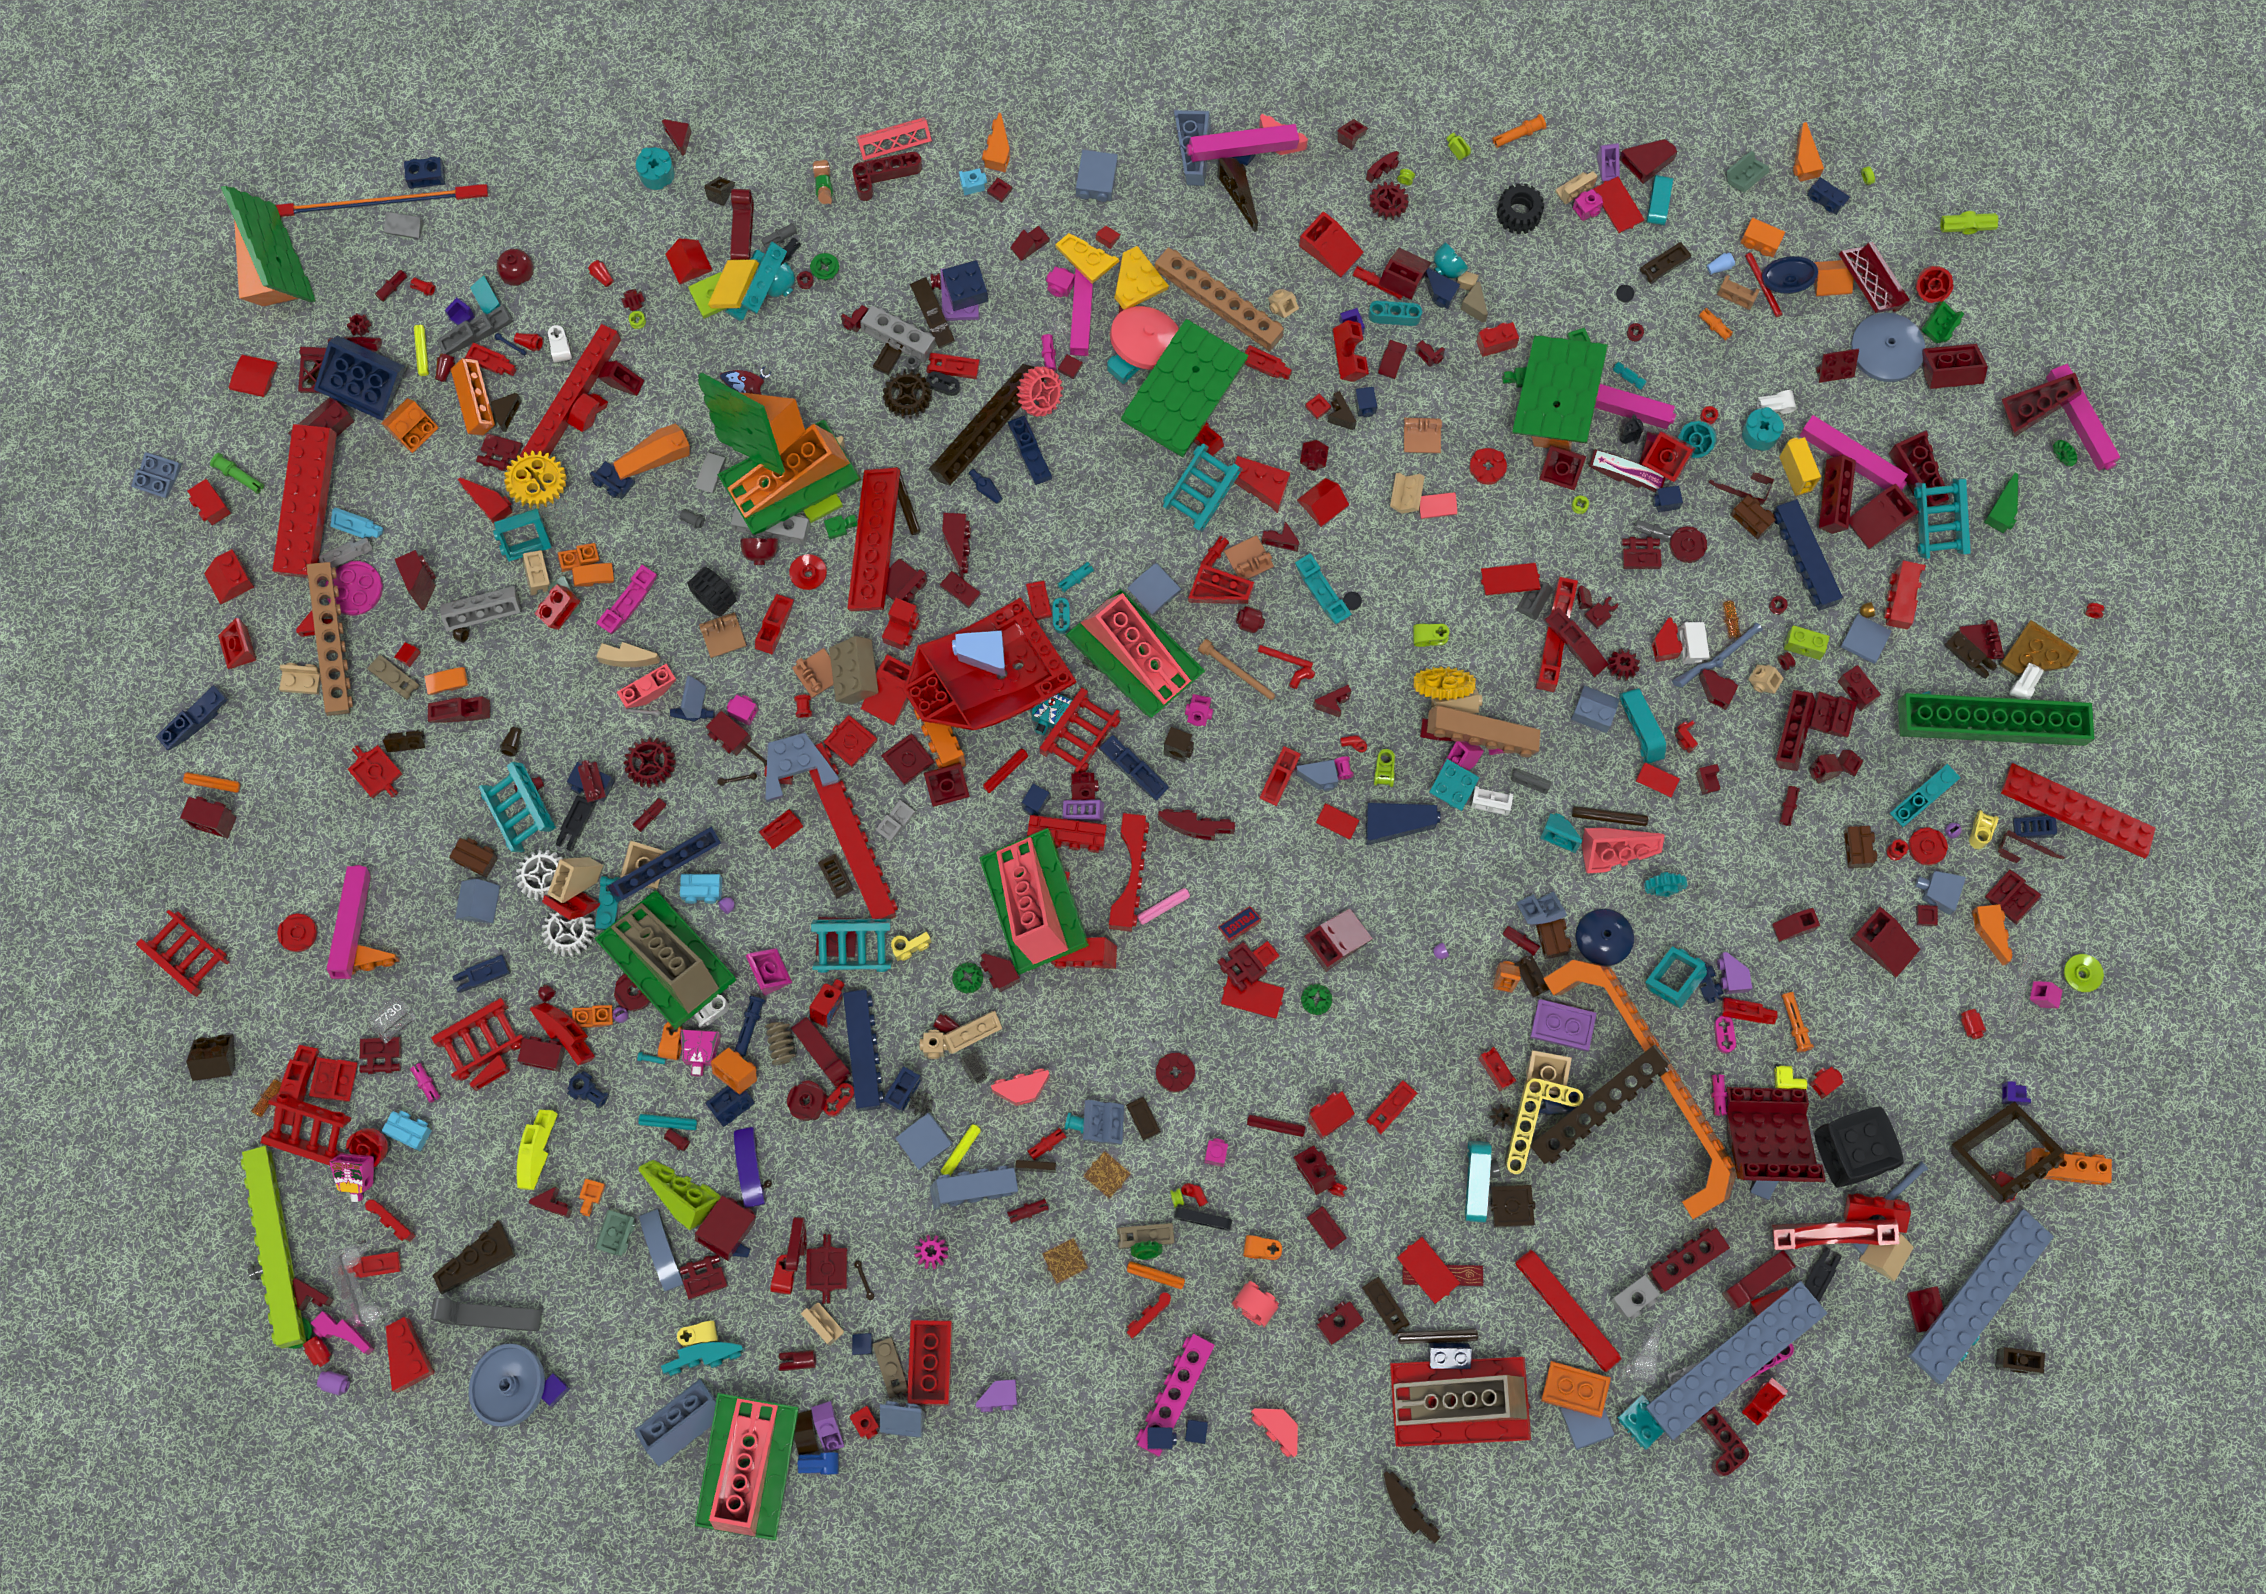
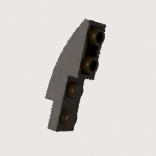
(932, 312)
(1401, 1501)

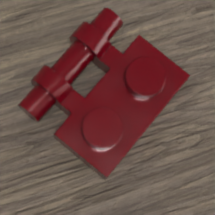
(499, 447)
(1641, 558)
(1246, 962)
(376, 1049)
(706, 1282)

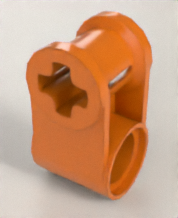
(670, 1045)
(1258, 1247)

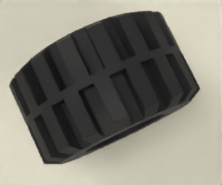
(1520, 221)
(712, 591)

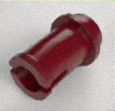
(677, 1140)

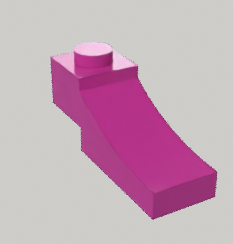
(327, 1327)

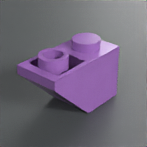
(1734, 975)
(999, 1394)
(827, 1427)

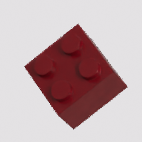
(208, 817)

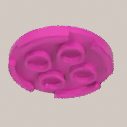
(358, 587)

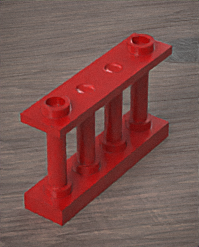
(1071, 716)
(178, 971)
(462, 1029)
(293, 1143)

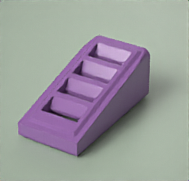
(1083, 803)

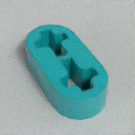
(1065, 615)

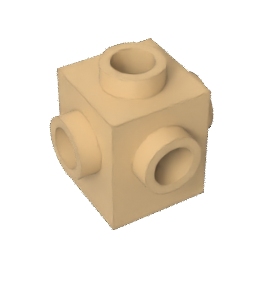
(1283, 303)
(1766, 679)
(935, 1051)

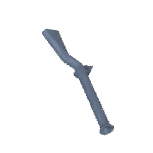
(1717, 660)
(1861, 1248)

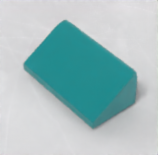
(484, 295)

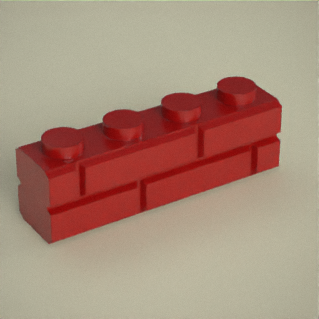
(1070, 832)

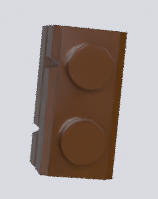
(1753, 516)
(1860, 847)
(473, 857)
(1553, 938)

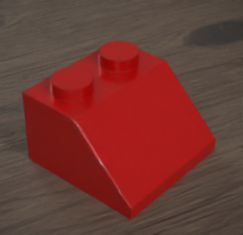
(1668, 456)
(228, 577)

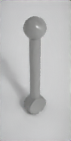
(656, 713)

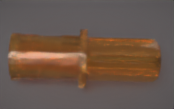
(1731, 619)
(262, 1104)

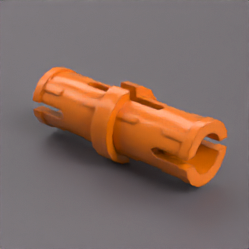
(1715, 324)

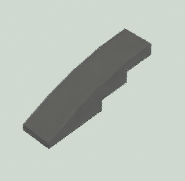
(474, 331)

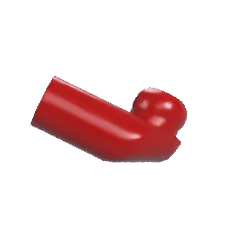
(1300, 674)
(1196, 1192)

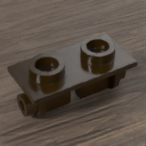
(397, 742)
(1532, 976)

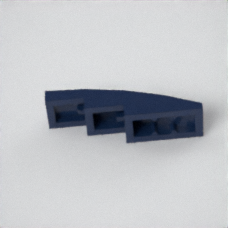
(1133, 767)

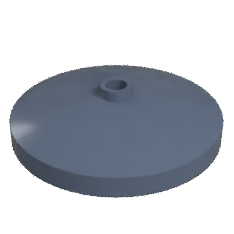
(1888, 347)
(506, 1385)

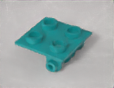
(1454, 785)
(1640, 1423)

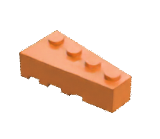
(942, 743)

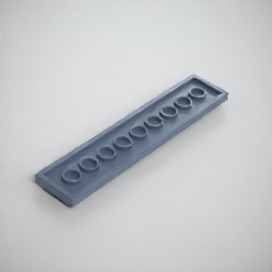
(1980, 1296)
(1736, 1360)

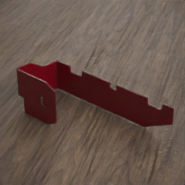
(1755, 476)
(2013, 858)

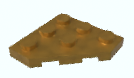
(2039, 648)

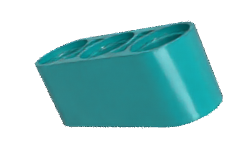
(1659, 200)
(1386, 316)

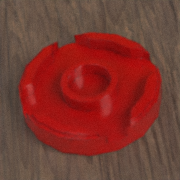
(1927, 846)
(297, 932)

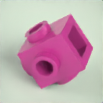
(1588, 204)
(1199, 710)

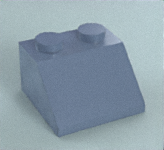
(1595, 709)

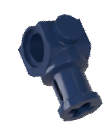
(587, 1091)

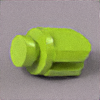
(1458, 146)

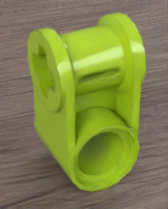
(1428, 635)
(1385, 772)

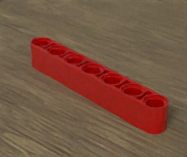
(1568, 1310)

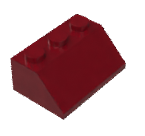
(1954, 366)
(328, 415)
(417, 577)

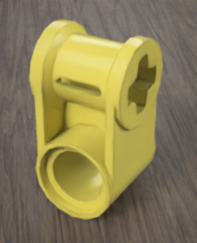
(1984, 826)
(701, 1333)

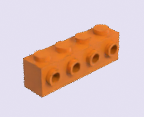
(472, 397)
(2075, 1167)

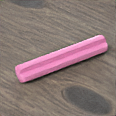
(1163, 906)

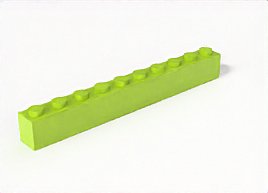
(273, 1247)

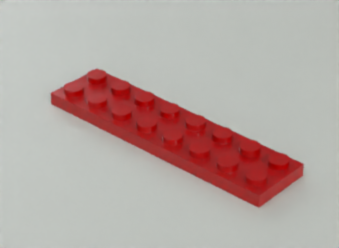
(873, 539)
(2078, 810)

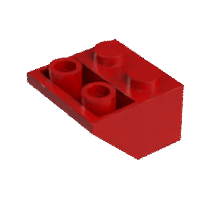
(1330, 1115)

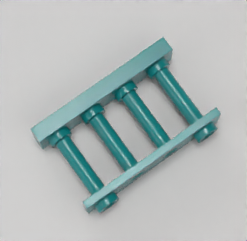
(762, 280)
(1220, 488)
(1960, 525)
(533, 803)
(860, 927)

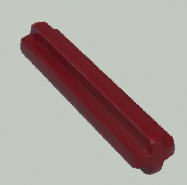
(1276, 1125)

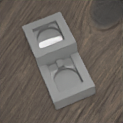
(708, 475)
(896, 820)

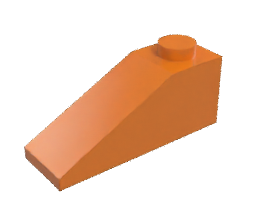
(1807, 159)
(1507, 976)

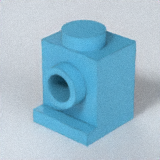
(972, 181)

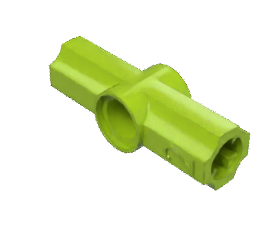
(1969, 222)

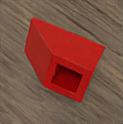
(1666, 644)

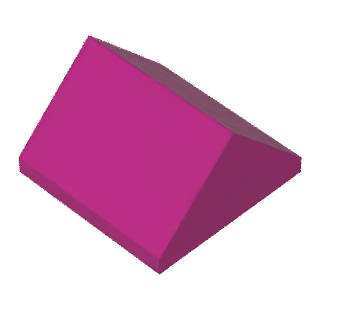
(769, 970)

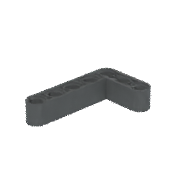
(454, 1313)

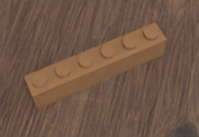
(1483, 731)

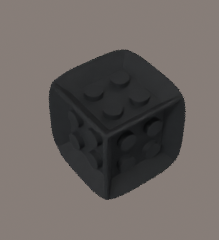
(1858, 1146)

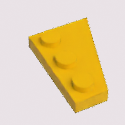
(1087, 259)

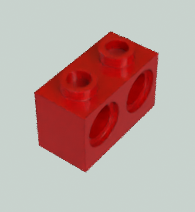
(560, 609)

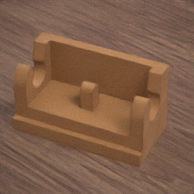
(1737, 293)

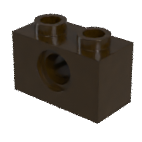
(1178, 745)
(2020, 1361)

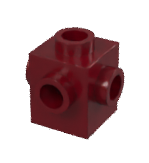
(1314, 455)
(1083, 786)

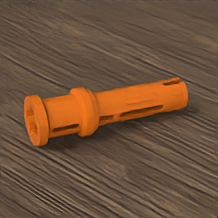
(1527, 128)
(1797, 1033)

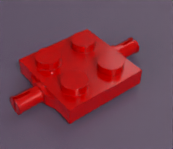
(374, 771)

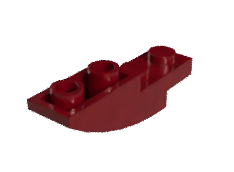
(1577, 642)
(1187, 824)

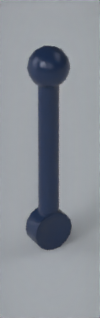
(498, 337)

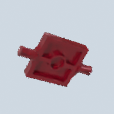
(826, 1269)

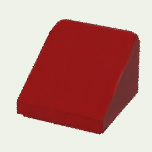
(1107, 236)
(407, 654)

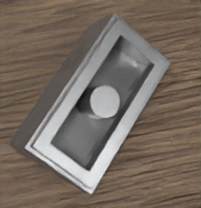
(403, 225)

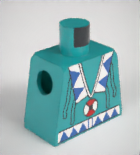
(1049, 712)

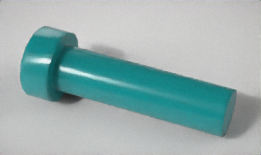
(641, 1056)

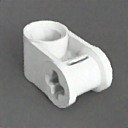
(559, 346)
(710, 1013)

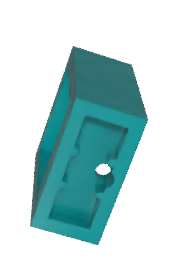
(516, 551)
(1673, 997)

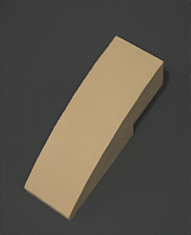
(626, 656)

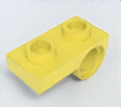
(919, 943)

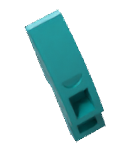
(1925, 795)
(711, 1353)

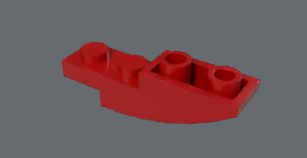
(561, 1026)
(296, 1078)

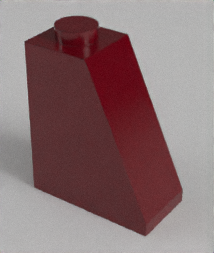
(1648, 159)

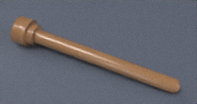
(1208, 649)

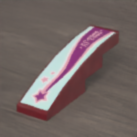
(1627, 470)

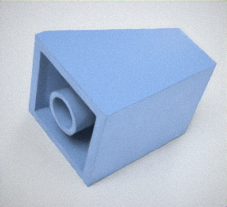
(981, 650)

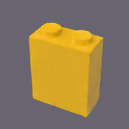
(1800, 466)

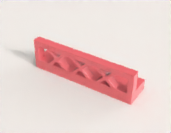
(888, 133)

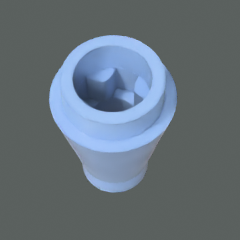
(1722, 263)

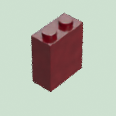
(725, 1227)

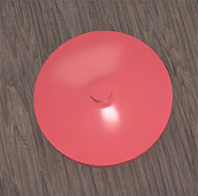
(1142, 335)

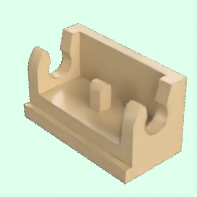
(535, 571)

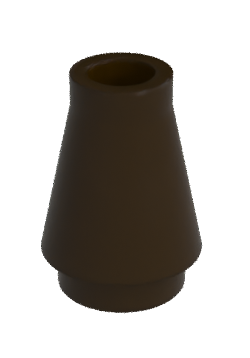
(510, 744)

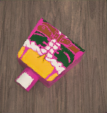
(353, 1174)

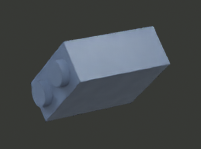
(1096, 175)

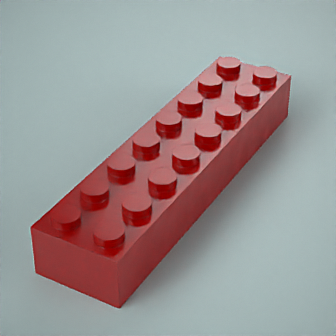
(304, 499)

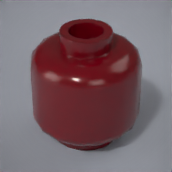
(1250, 619)

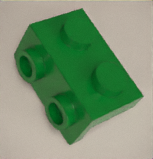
(1942, 323)

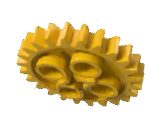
(520, 487)
(1444, 683)

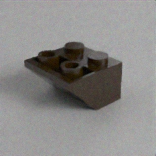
(211, 1057)

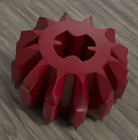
(1621, 658)

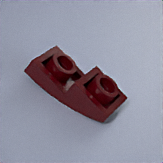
(1384, 164)

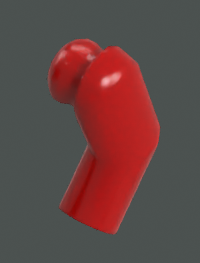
(1354, 741)

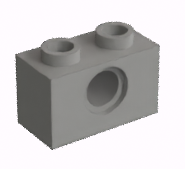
(1641, 1287)

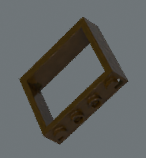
(1987, 1129)

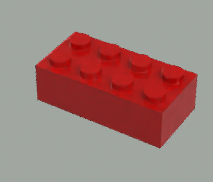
(930, 1363)

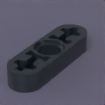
(1203, 1219)

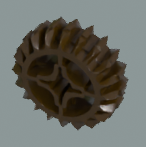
(899, 405)

